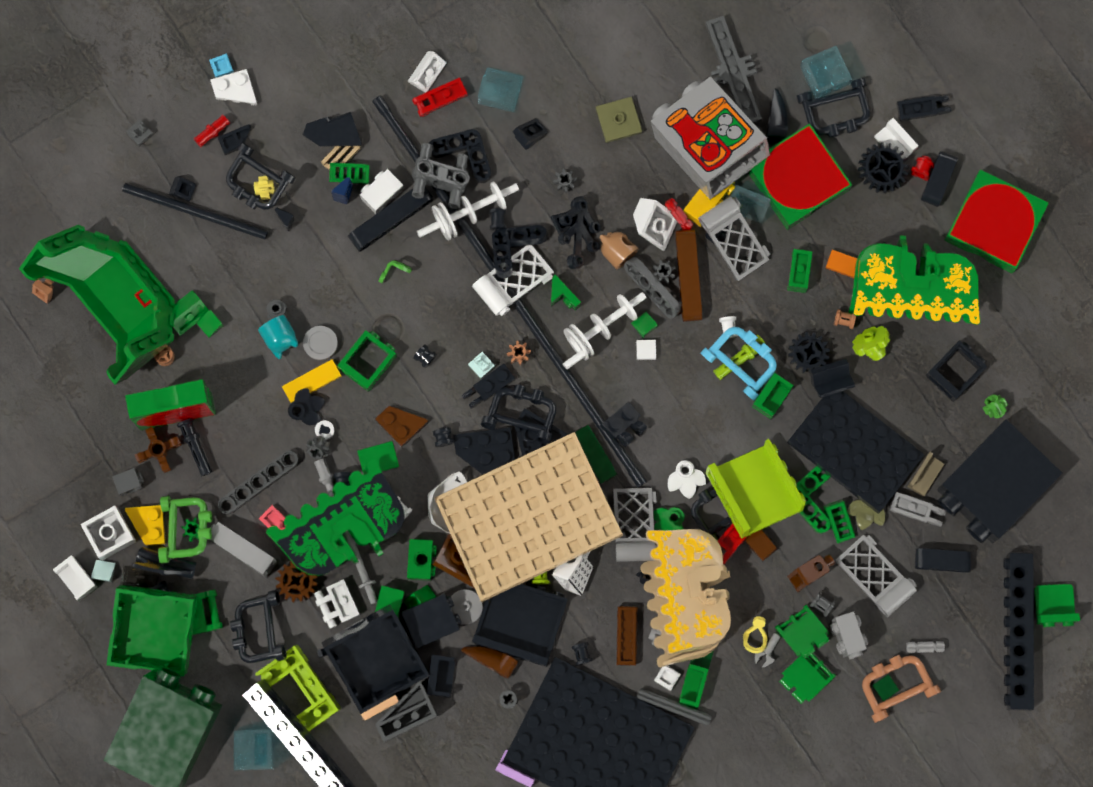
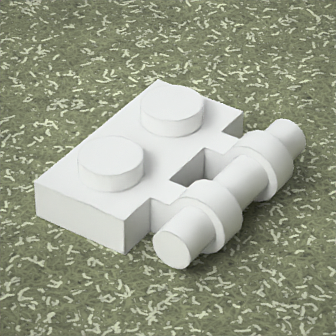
(342, 602)

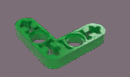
(801, 487)

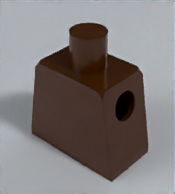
(810, 572)

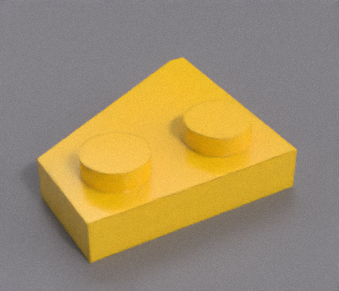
(148, 523)

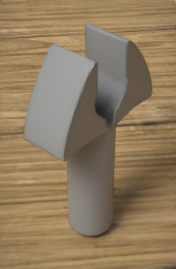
(769, 648)

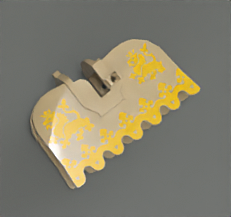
(681, 582)

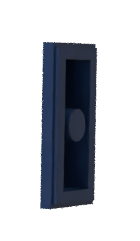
(343, 191)

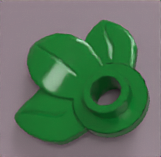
(664, 521)

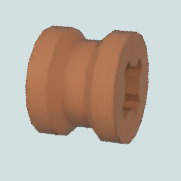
(166, 361)

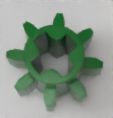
(187, 529)

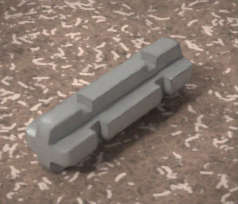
(920, 647)

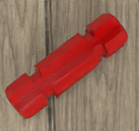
(678, 214)

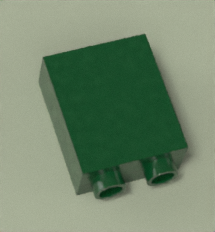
(163, 729)

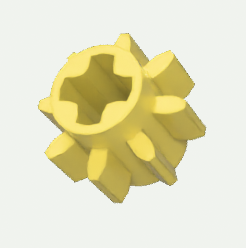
(264, 187)

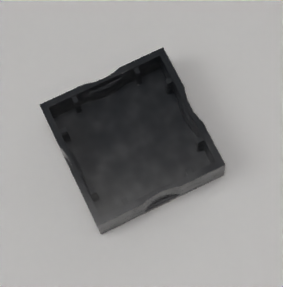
(375, 658)

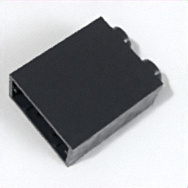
(997, 483)

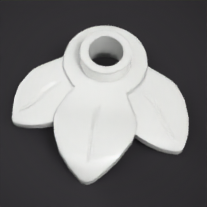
(686, 482)

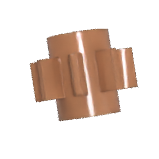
(519, 358)

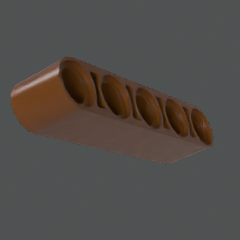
(688, 275)

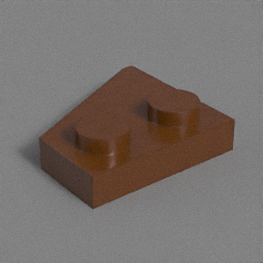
(400, 424)

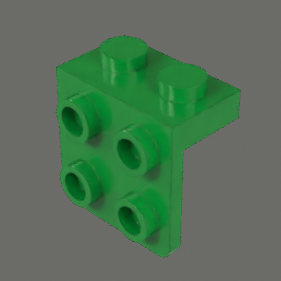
(1055, 605)

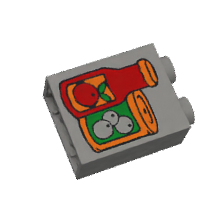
(709, 136)

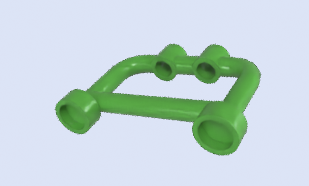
(204, 533)

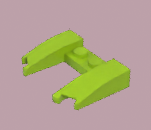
(322, 702)

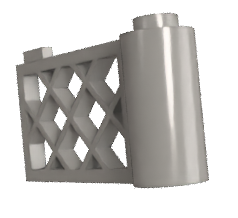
(722, 216)
(637, 548)
(894, 594)

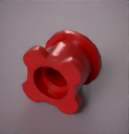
(922, 167)

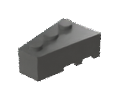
(407, 714)

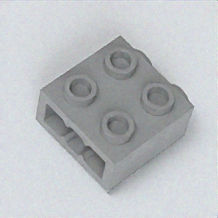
(849, 636)

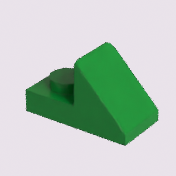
(560, 290)

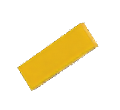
(312, 380)

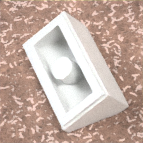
(427, 71)

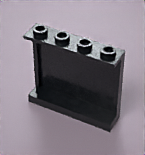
(521, 622)

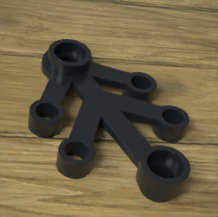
(579, 207)

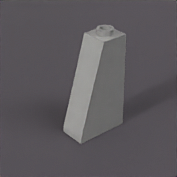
(242, 549)

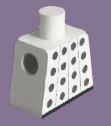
(574, 574)

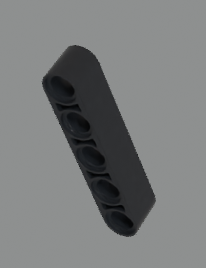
(388, 219)

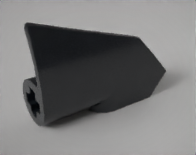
(333, 131)

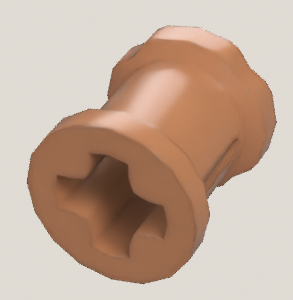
(838, 320)

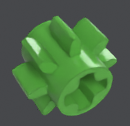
(995, 406)

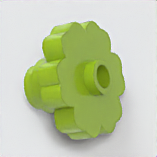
(872, 342)

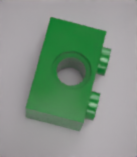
(416, 549)

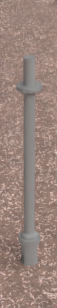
(326, 479)

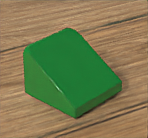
(210, 324)
(644, 324)

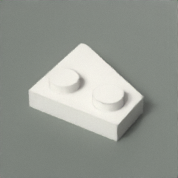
(234, 88)

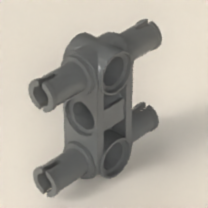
(440, 176)

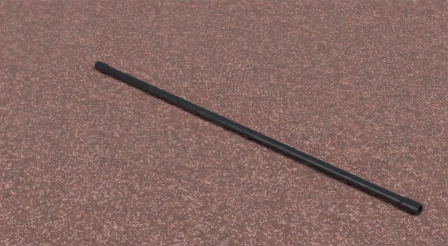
(633, 471)

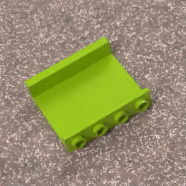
(756, 489)

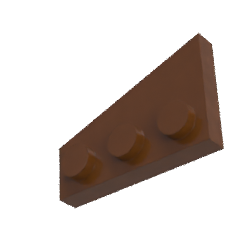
(451, 561)

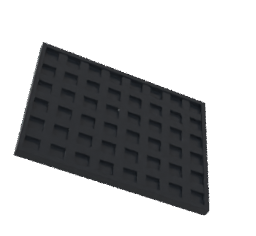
(595, 735)

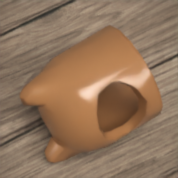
(617, 248)

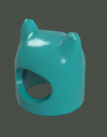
(278, 335)

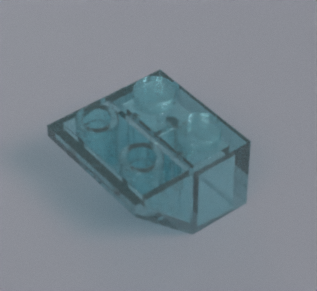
(253, 750)

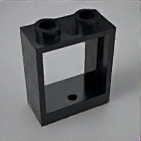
(943, 384)

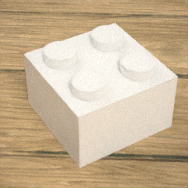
(108, 533)

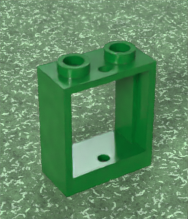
(357, 377)

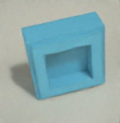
(221, 65)

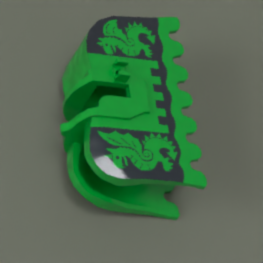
(363, 509)

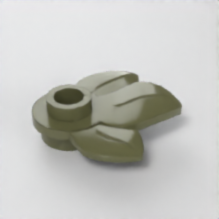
(865, 514)

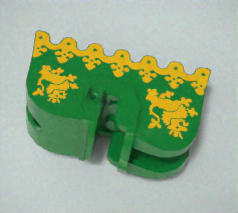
(888, 282)

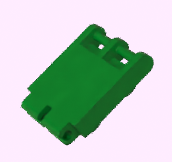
(803, 632)
(806, 678)

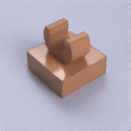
(43, 290)

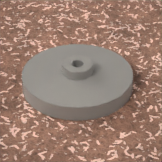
(320, 343)
(467, 606)

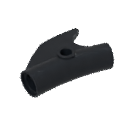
(149, 560)

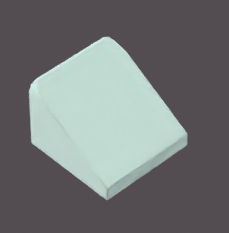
(103, 571)

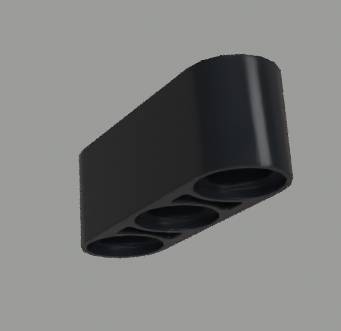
(939, 179)
(943, 560)

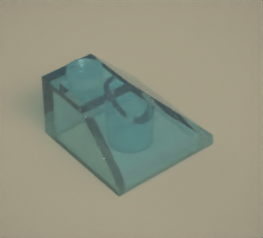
(500, 89)

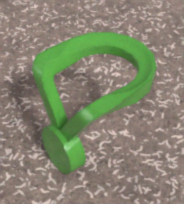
(397, 264)

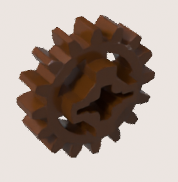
(289, 587)

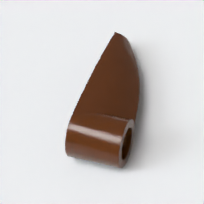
(492, 659)

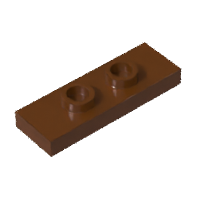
(626, 636)

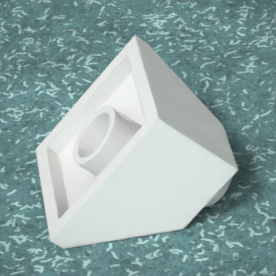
(654, 222)

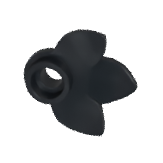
(309, 407)

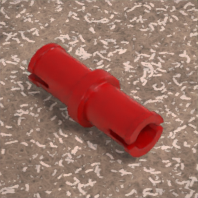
(211, 130)

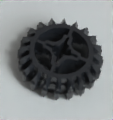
(885, 175)

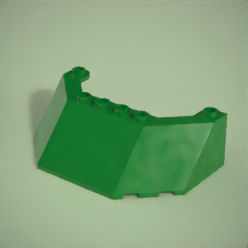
(105, 280)

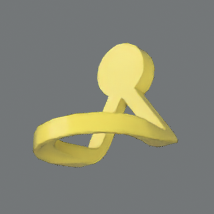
(758, 622)

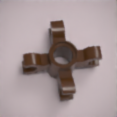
(168, 445)

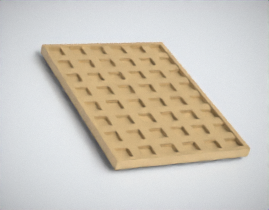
(528, 517)

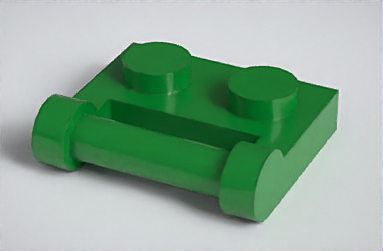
(200, 623)

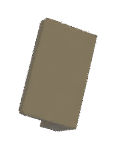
(925, 474)

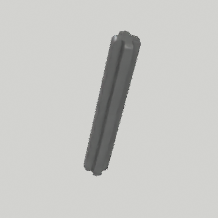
(673, 706)

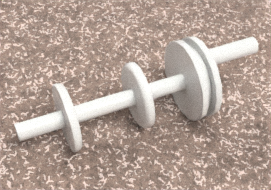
(445, 221)
(580, 341)

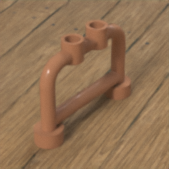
(896, 663)

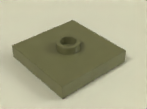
(618, 119)

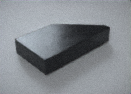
(231, 140)

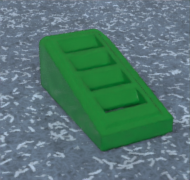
(365, 174)
(843, 511)

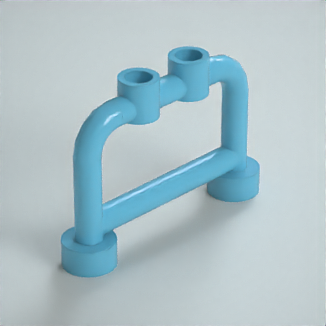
(750, 338)

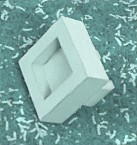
(481, 365)

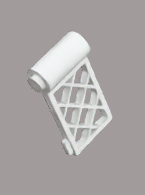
(492, 291)

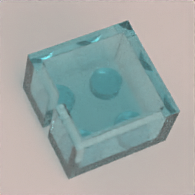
(825, 72)

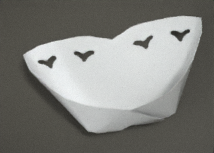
(445, 486)

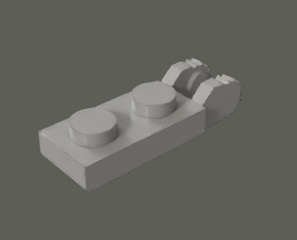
(915, 509)

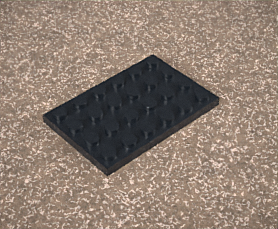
(856, 449)

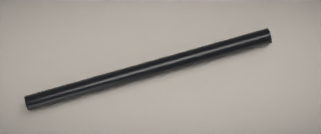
(195, 211)

